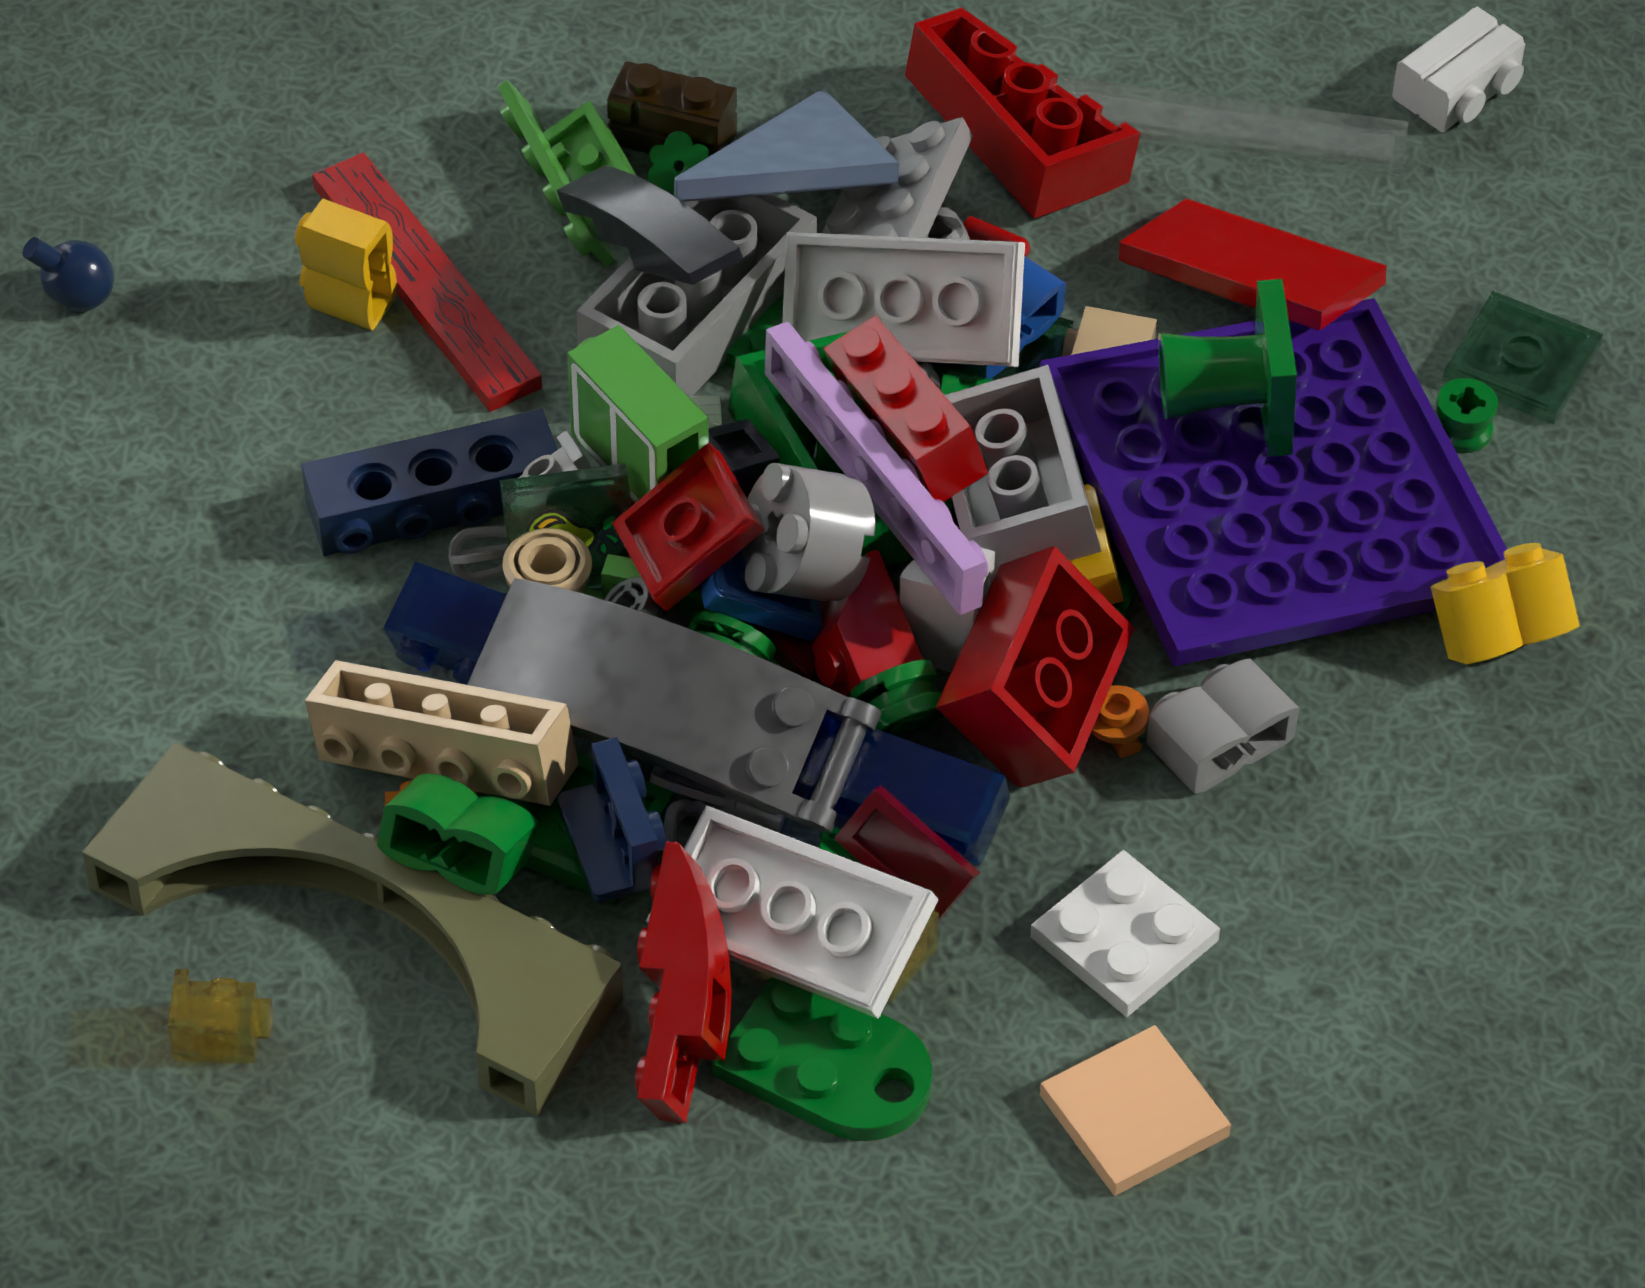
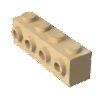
(445, 728)

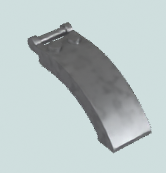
(674, 698)

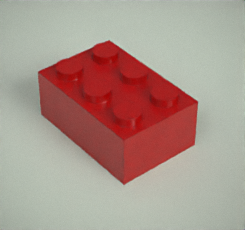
(1036, 668)

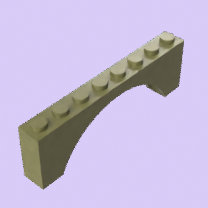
(211, 829)

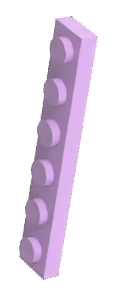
(864, 454)

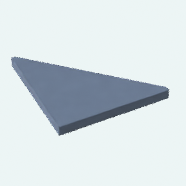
(798, 151)

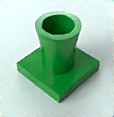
(1237, 370)

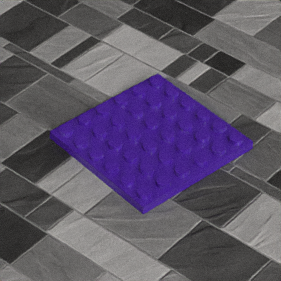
(1285, 546)

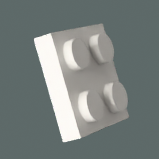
(1125, 933)

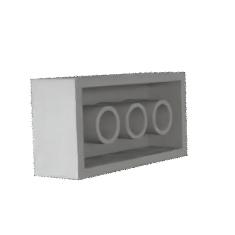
(695, 325)

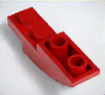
(690, 964)

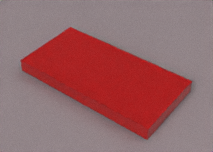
(1232, 253)

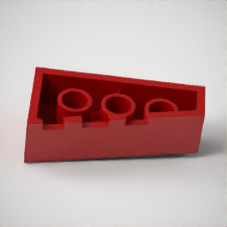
(1023, 124)

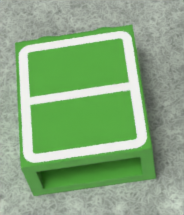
(631, 410)

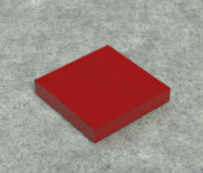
(688, 526)

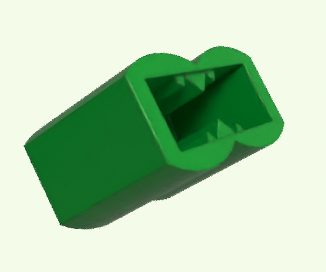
(451, 830)

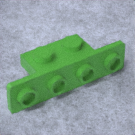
(564, 154)

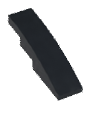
(653, 224)

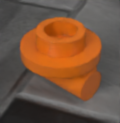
(1122, 720)

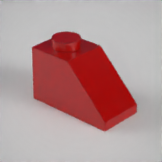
(864, 633)

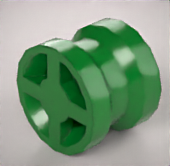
(1467, 413)

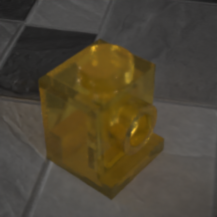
(217, 1019)

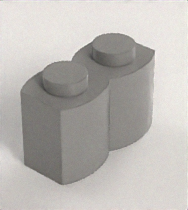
(1221, 724)

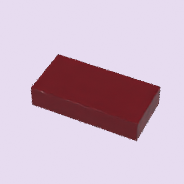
(898, 843)

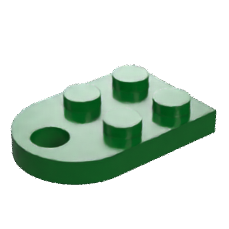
(826, 1063)

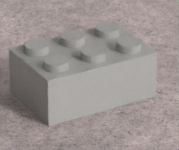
(1033, 478)

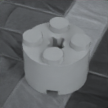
(810, 533)

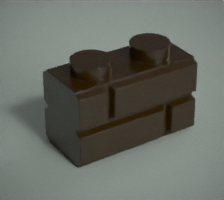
(654, 102)

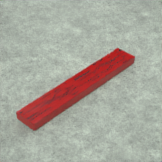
(436, 289)

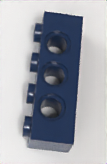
(420, 482)

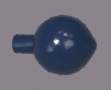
(72, 272)

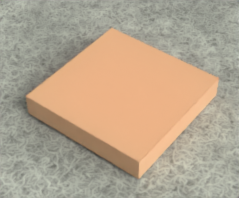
(1135, 1110)

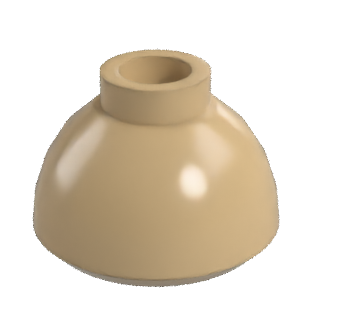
(549, 558)

